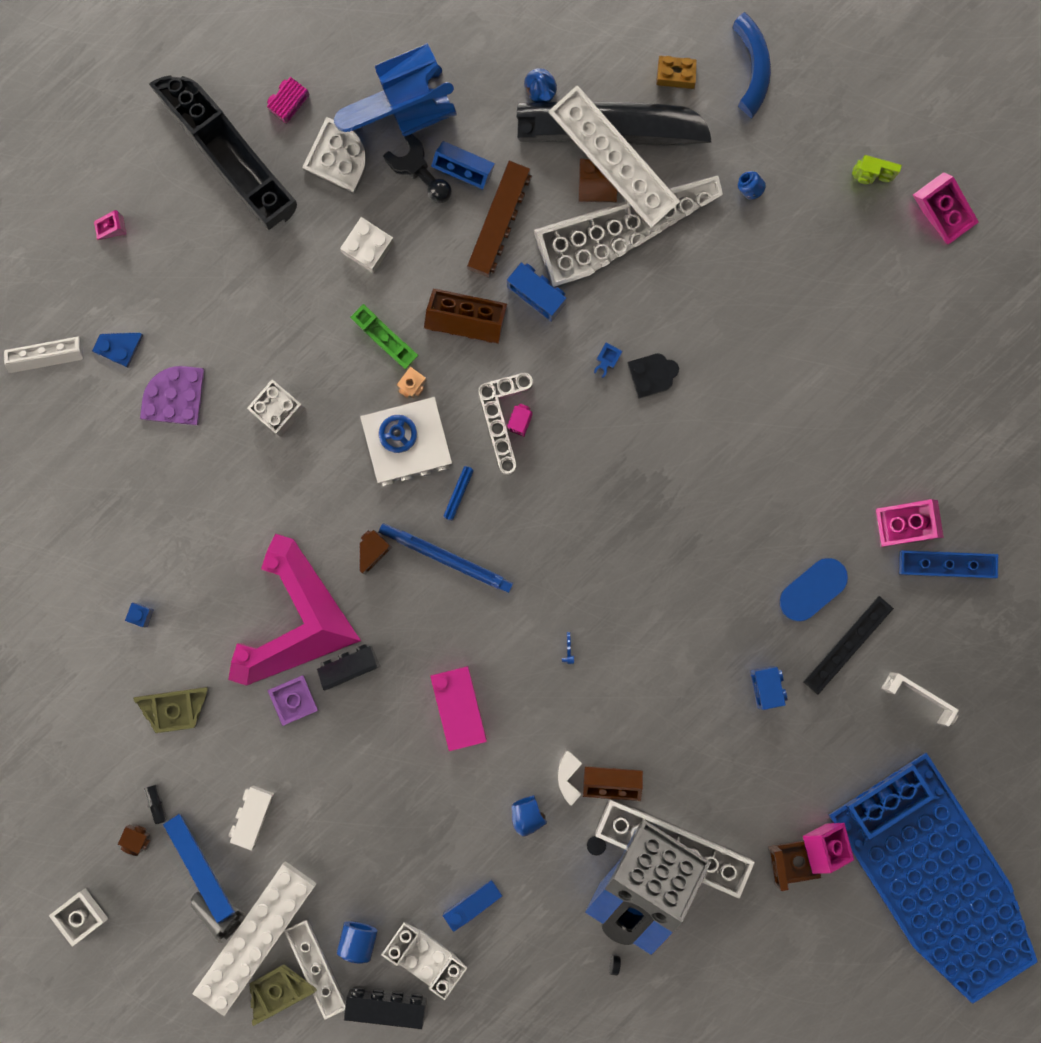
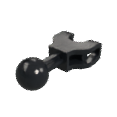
(415, 166)

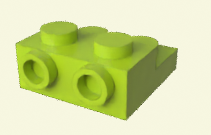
(870, 168)

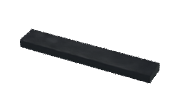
(848, 645)

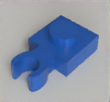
(608, 357)

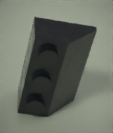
(347, 667)

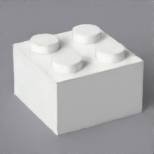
(367, 245)
(78, 917)

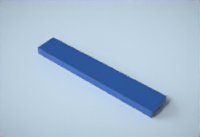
(199, 869)

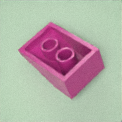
(946, 207)
(909, 523)

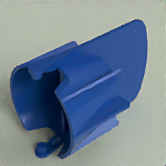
(403, 94)

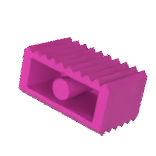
(287, 99)
(520, 420)

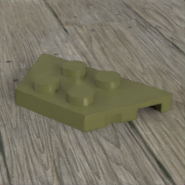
(173, 709)
(277, 992)

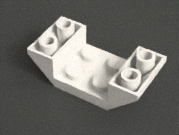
(425, 959)

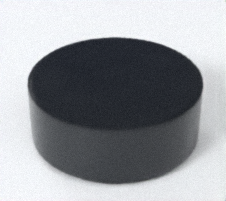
(596, 845)
(615, 964)

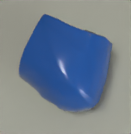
(526, 816)

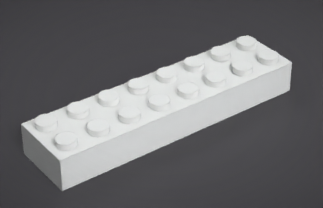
(315, 968)

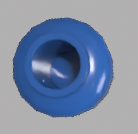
(751, 185)

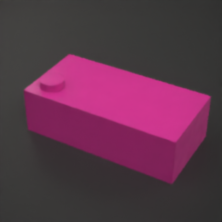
(458, 708)

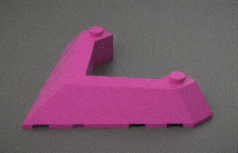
(324, 623)

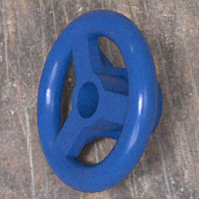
(407, 444)

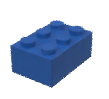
(536, 291)

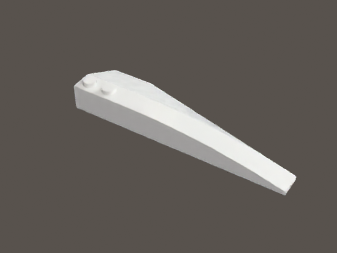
(595, 239)

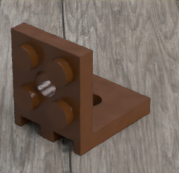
(783, 867)

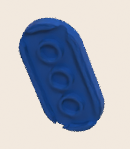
(813, 589)

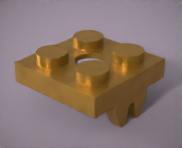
(669, 78)

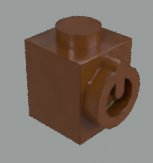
(134, 840)

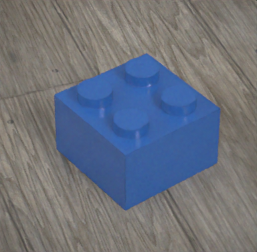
(768, 687)

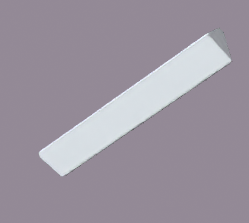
(43, 355)

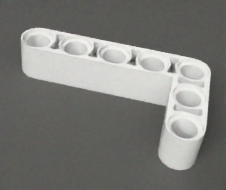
(493, 400)

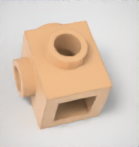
(411, 383)

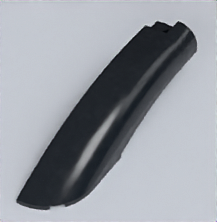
(634, 121)
(225, 149)

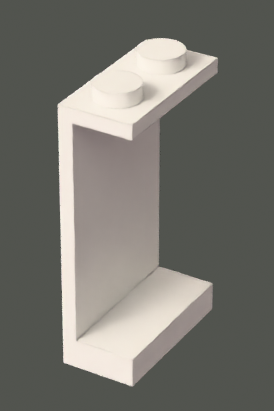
(893, 682)

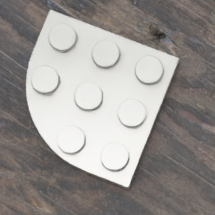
(337, 156)

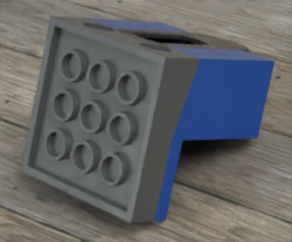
(648, 889)

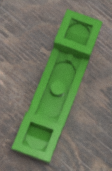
(384, 336)

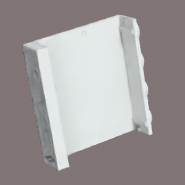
(426, 454)

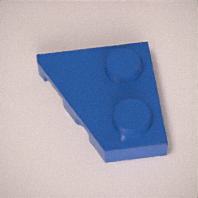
(118, 346)

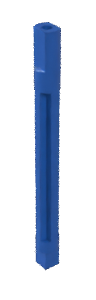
(446, 558)

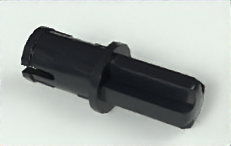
(155, 804)

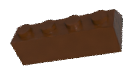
(465, 316)

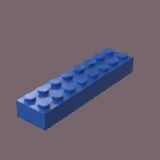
(948, 564)

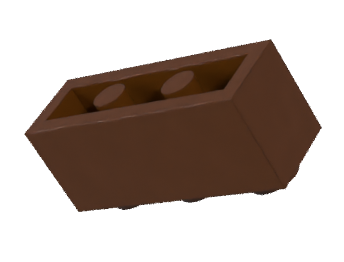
(613, 783)

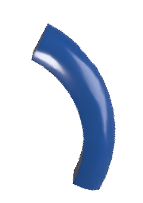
(760, 64)

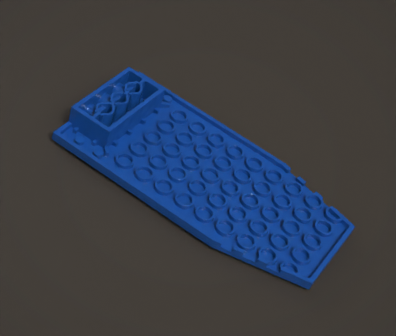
(938, 878)

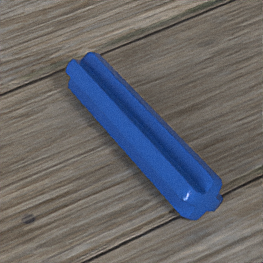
(458, 493)

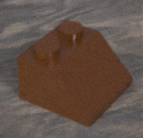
(594, 185)
(372, 550)

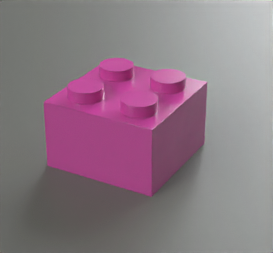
(828, 848)

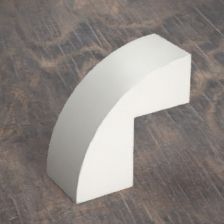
(566, 769)

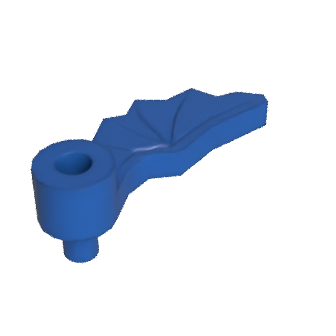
(570, 659)

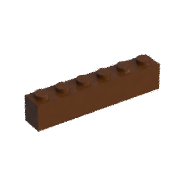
(499, 218)

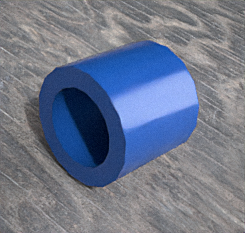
(357, 942)

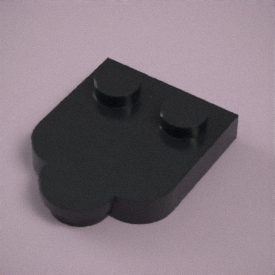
(652, 374)

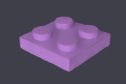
(293, 700)

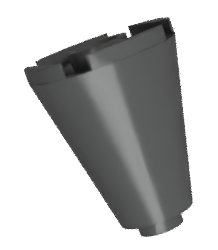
(218, 931)

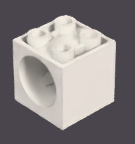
(276, 408)

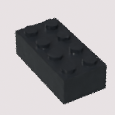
(385, 1008)

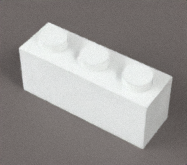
(251, 817)

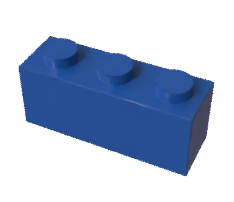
(462, 164)

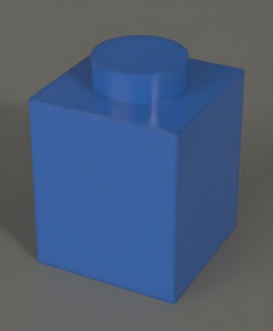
(139, 615)

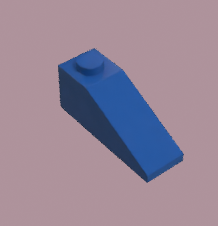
(471, 905)

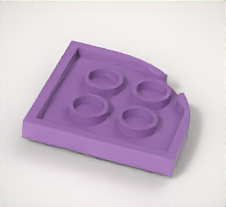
(174, 396)

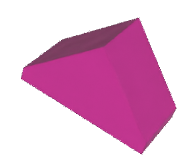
(110, 226)

